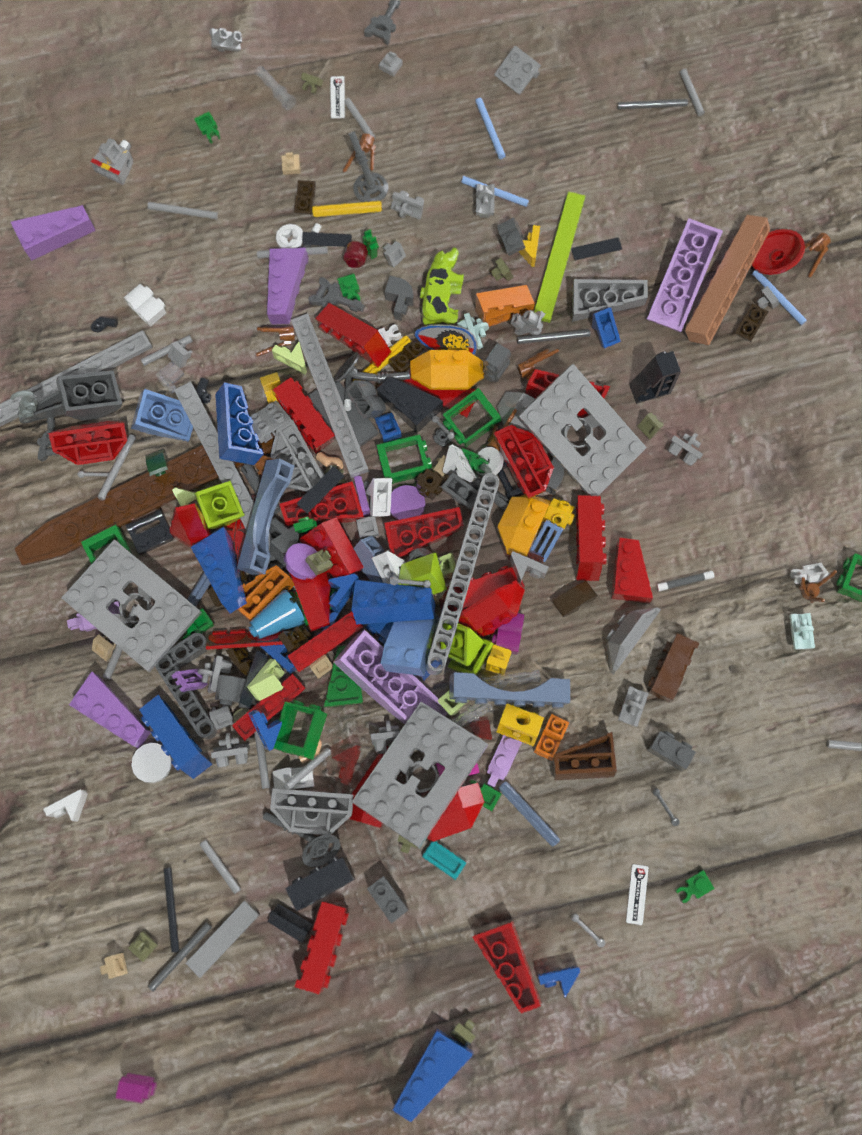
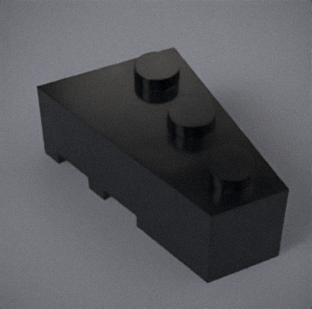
(656, 378)
(409, 403)
(319, 883)

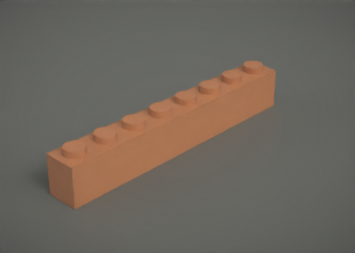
(727, 279)

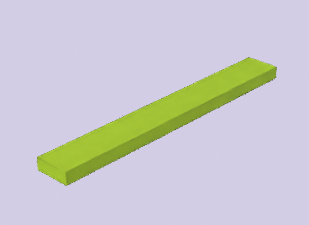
(559, 255)

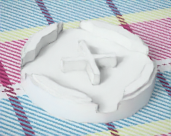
(151, 763)

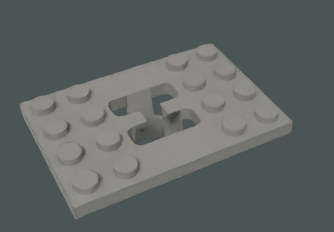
(558, 409)
(157, 626)
(398, 803)

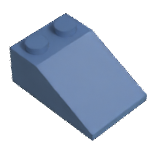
(161, 416)
(408, 647)

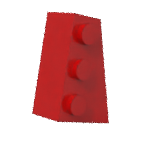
(332, 538)
(630, 573)

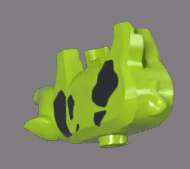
(439, 286)

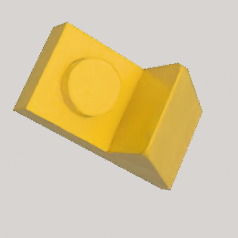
(531, 245)
(268, 383)
(498, 659)

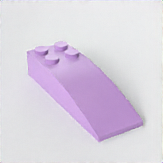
(684, 275)
(394, 691)

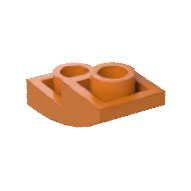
(551, 737)

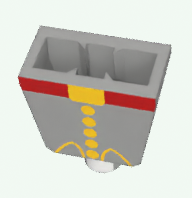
(114, 172)

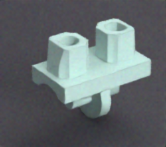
(470, 324)
(802, 631)

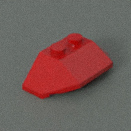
(89, 442)
(525, 459)
(493, 609)
(460, 813)

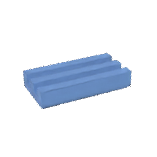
(553, 527)

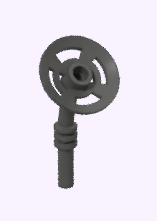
(370, 177)
(349, 369)
(317, 845)

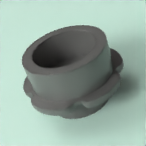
(441, 442)

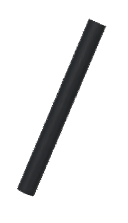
(170, 901)

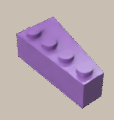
(52, 230)
(285, 276)
(106, 709)

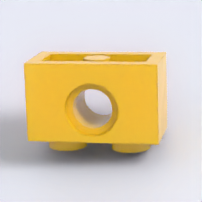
(511, 728)

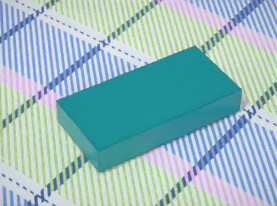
(444, 859)

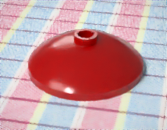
(779, 252)

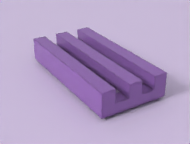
(362, 496)
(191, 683)

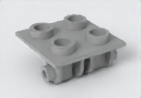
(517, 70)
(269, 420)

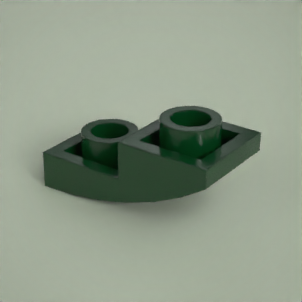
(156, 463)

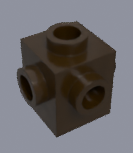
(429, 489)

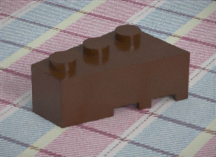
(672, 667)
(586, 761)

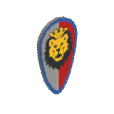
(447, 338)

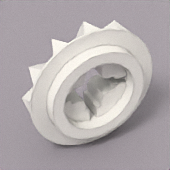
(285, 232)

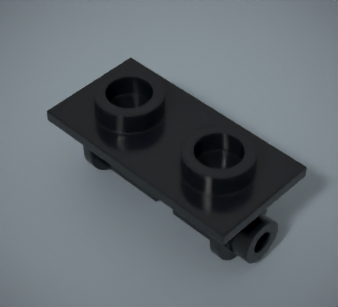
(289, 923)

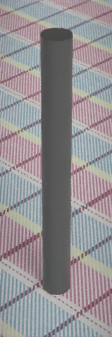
(653, 104)
(553, 336)
(179, 956)

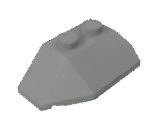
(513, 401)
(293, 448)
(627, 635)
(310, 810)

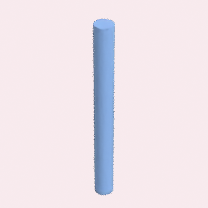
(490, 128)
(497, 192)
(782, 300)

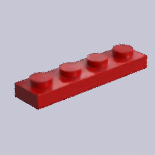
(324, 642)
(269, 706)

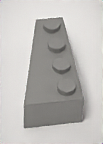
(595, 295)

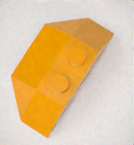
(447, 369)
(522, 523)

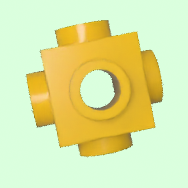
(560, 513)

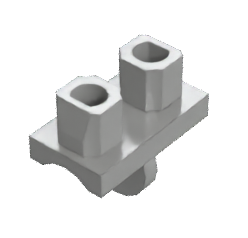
(225, 40)
(485, 200)
(407, 205)
(528, 322)
(693, 454)
(218, 666)
(633, 706)
(385, 736)
(239, 750)

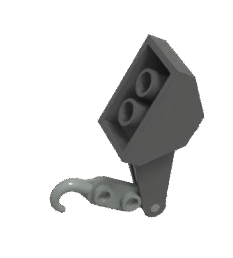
(78, 397)

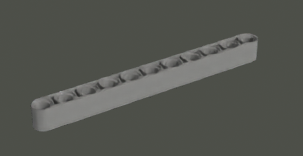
(459, 580)

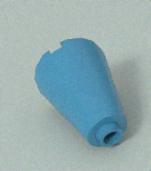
(276, 617)

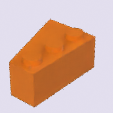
(502, 304)
(264, 590)

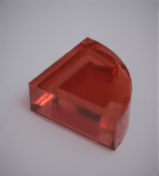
(482, 729)

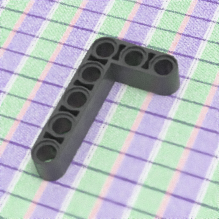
(175, 665)

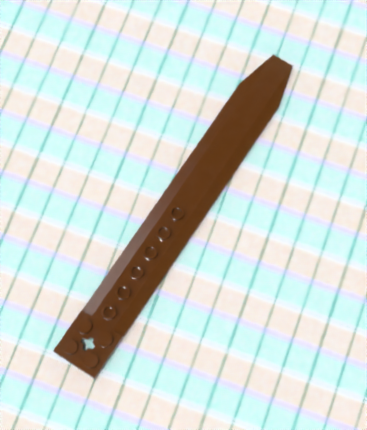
(121, 506)

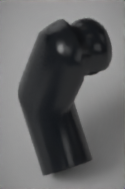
(103, 322)
(201, 390)

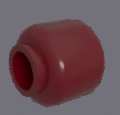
(355, 254)

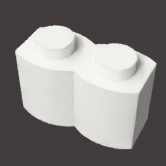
(145, 305)

